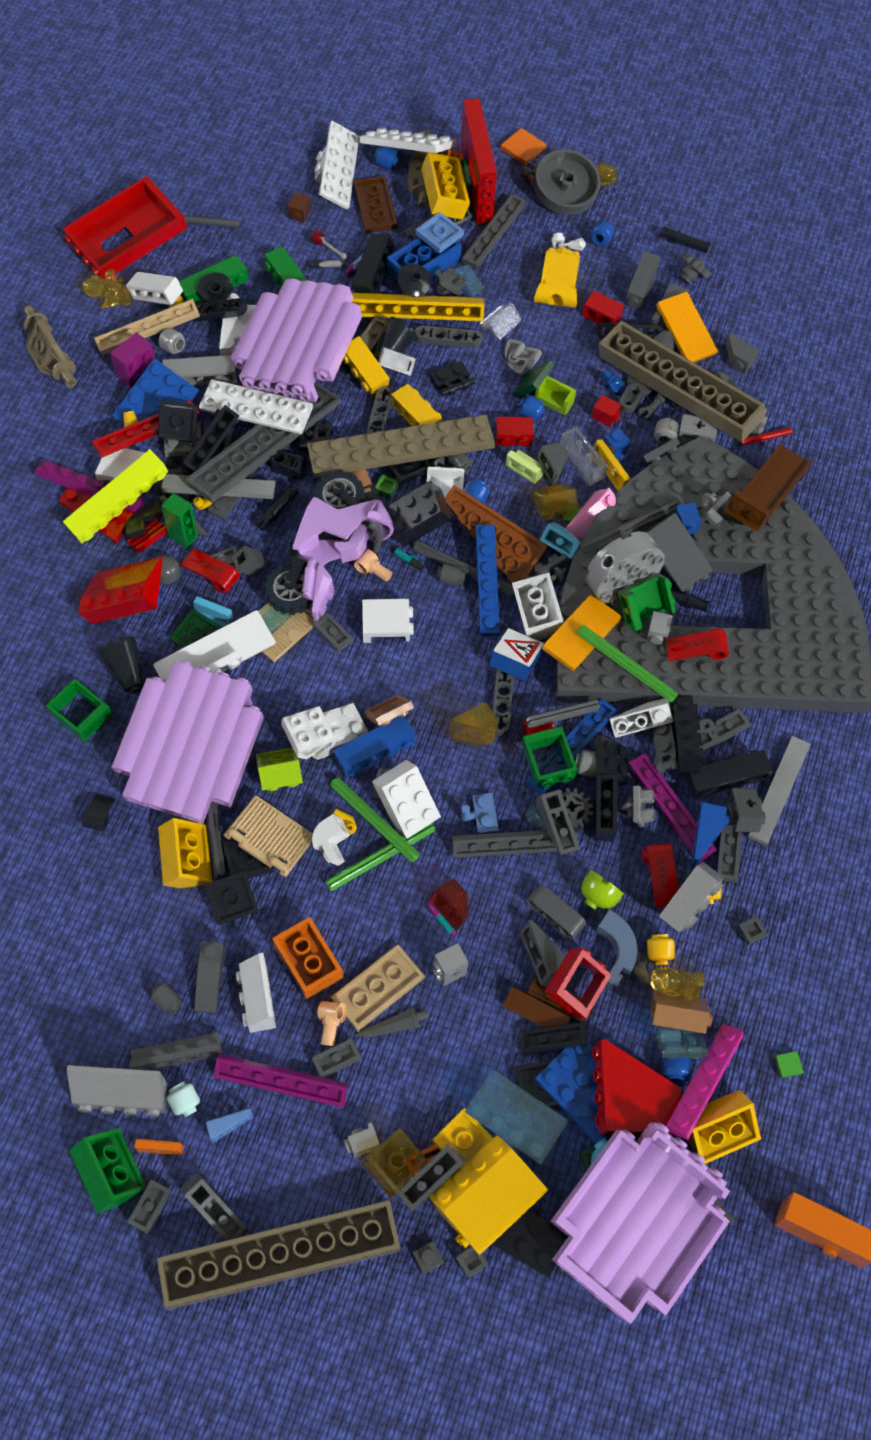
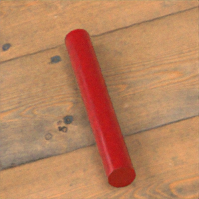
(766, 436)

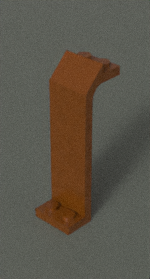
(768, 488)

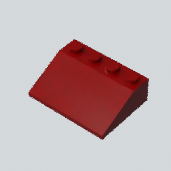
(122, 591)

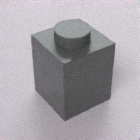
(248, 561)

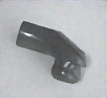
(641, 974)

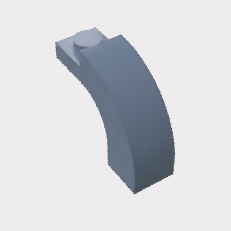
(623, 940)

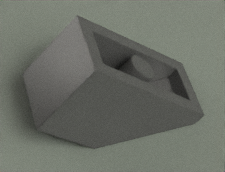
(740, 353)
(552, 459)

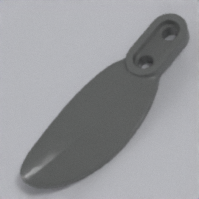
(637, 390)

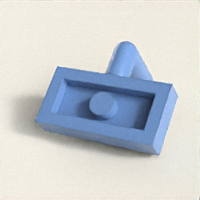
(483, 813)

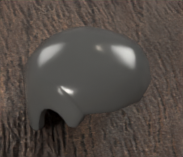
(170, 570)

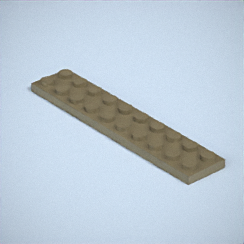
(400, 445)

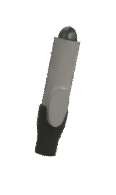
(326, 264)

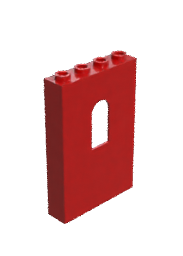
(481, 164)
(138, 208)

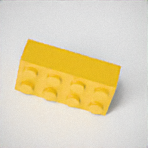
(445, 185)

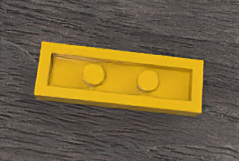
(614, 470)

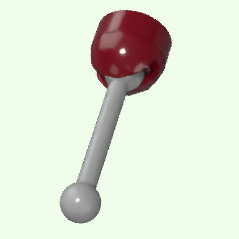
(319, 238)

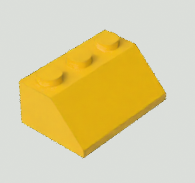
(184, 854)
(725, 1127)

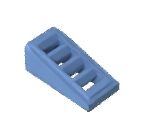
(223, 1125)

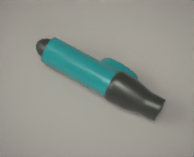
(410, 559)

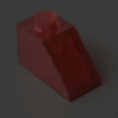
(452, 903)

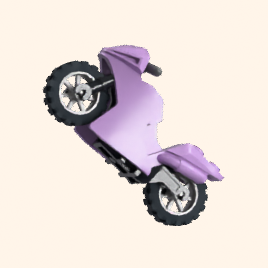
(323, 536)

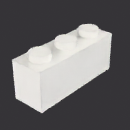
(154, 288)

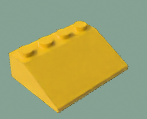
(488, 1194)

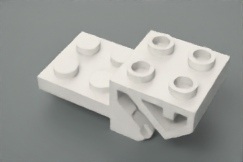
(320, 732)

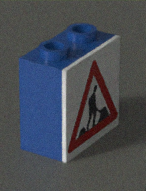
(515, 654)

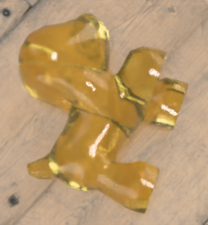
(108, 289)
(677, 982)

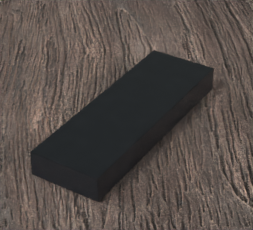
(553, 1038)

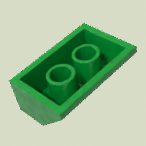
(107, 1169)

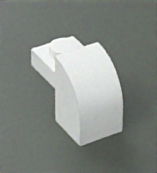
(327, 836)

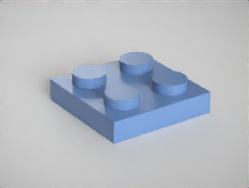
(439, 232)

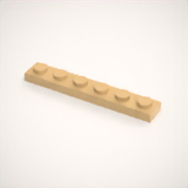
(148, 326)

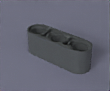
(556, 912)

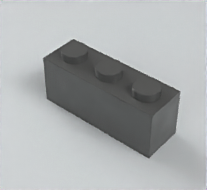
(432, 1177)

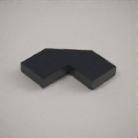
(136, 524)

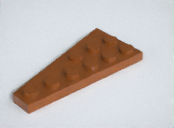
(515, 548)

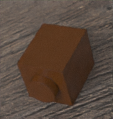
(299, 207)

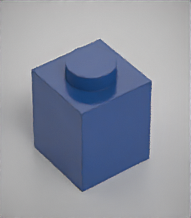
(617, 442)
(689, 516)

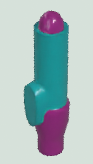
(450, 930)

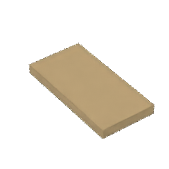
(378, 987)

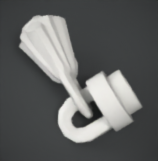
(559, 239)

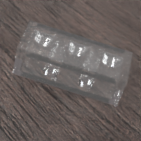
(583, 456)

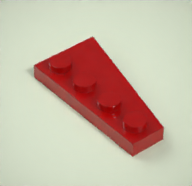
(115, 528)

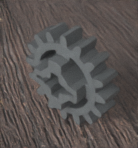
(579, 806)

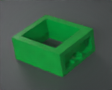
(92, 722)
(545, 739)

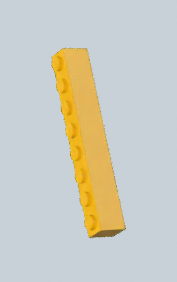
(420, 307)

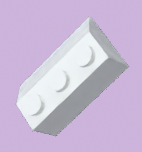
(538, 606)
(256, 994)

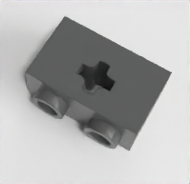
(746, 810)

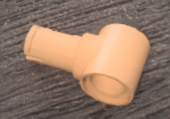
(369, 563)
(331, 1015)

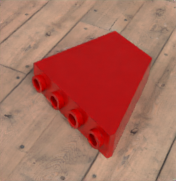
(630, 1092)

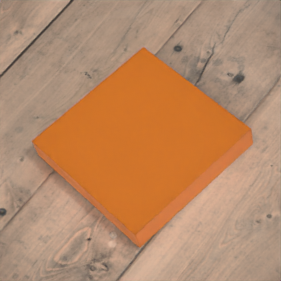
(523, 146)

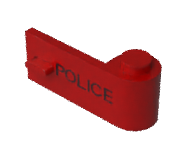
(219, 573)
(693, 645)
(662, 871)

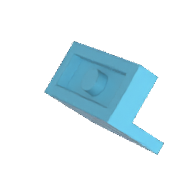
(213, 611)

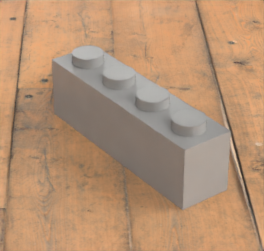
(202, 370)

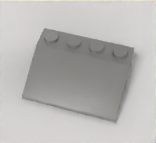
(117, 1090)

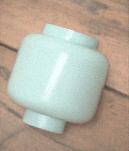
(183, 1099)

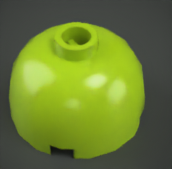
(600, 892)

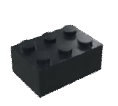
(418, 513)

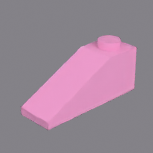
(583, 520)

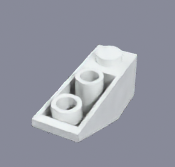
(642, 717)

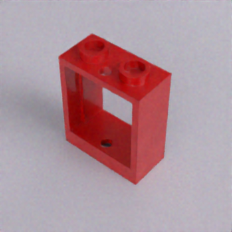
(557, 985)

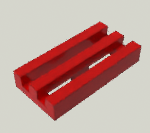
(154, 532)

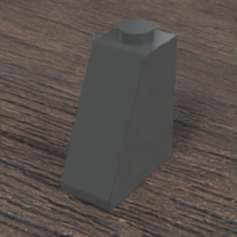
(643, 280)

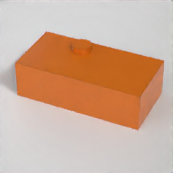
(825, 1229)

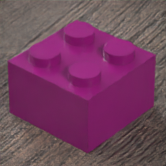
(132, 359)

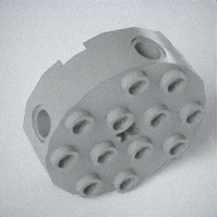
(623, 564)

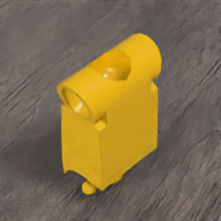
(559, 278)

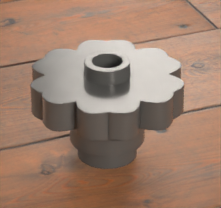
(693, 268)

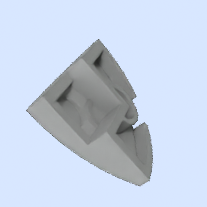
(521, 357)

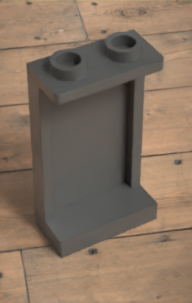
(682, 556)

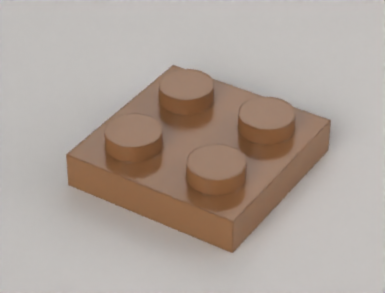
(385, 711)

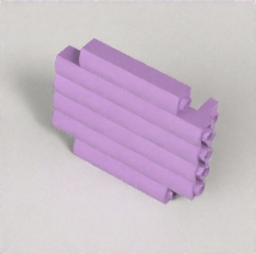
(297, 338)
(188, 741)
(641, 1221)

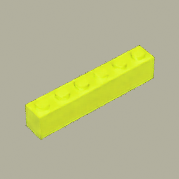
(116, 496)

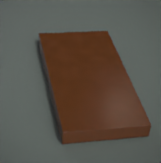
(375, 204)

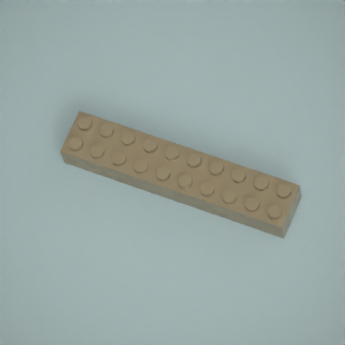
(682, 381)
(277, 1255)

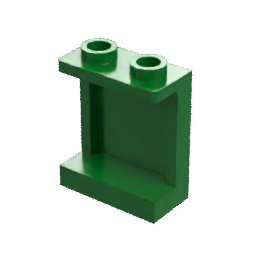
(644, 597)

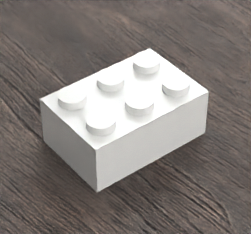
(406, 799)

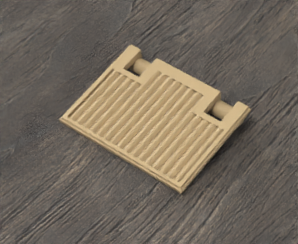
(289, 632)
(270, 835)

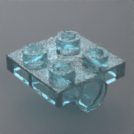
(680, 1043)

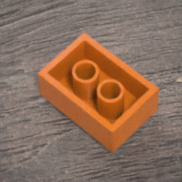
(308, 958)

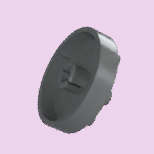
(566, 182)

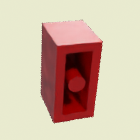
(602, 309)
(514, 431)

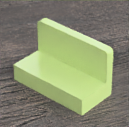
(525, 466)

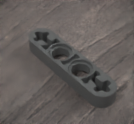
(448, 333)
(380, 416)
(505, 700)

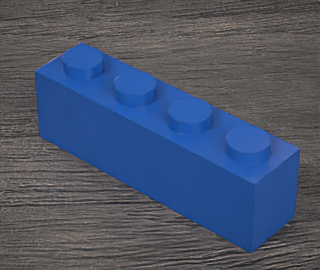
(374, 746)

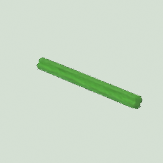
(627, 663)
(375, 820)
(373, 860)

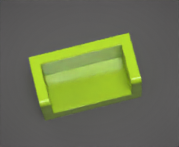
(556, 395)

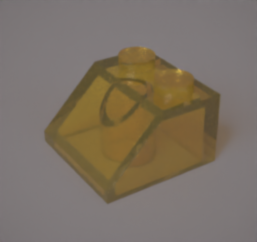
(555, 500)
(474, 726)
(394, 1163)

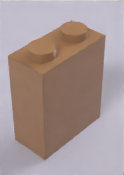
(680, 1013)

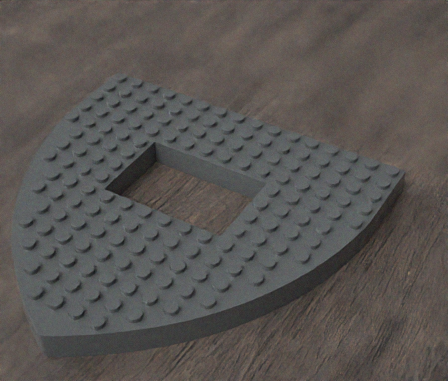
(814, 631)

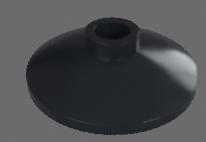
(412, 286)
(215, 287)

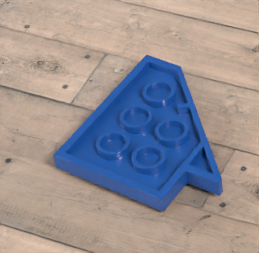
(153, 386)
(572, 1085)

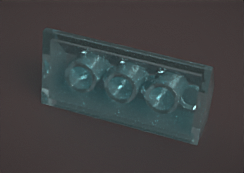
(516, 1116)

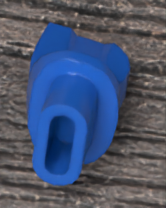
(614, 383)

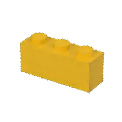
(365, 367)
(413, 407)

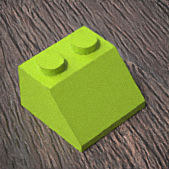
(279, 769)

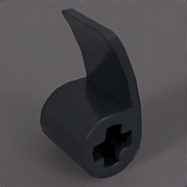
(96, 814)

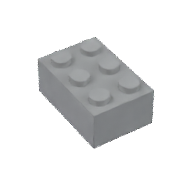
(692, 897)

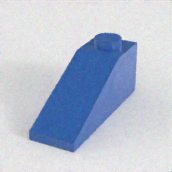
(709, 824)

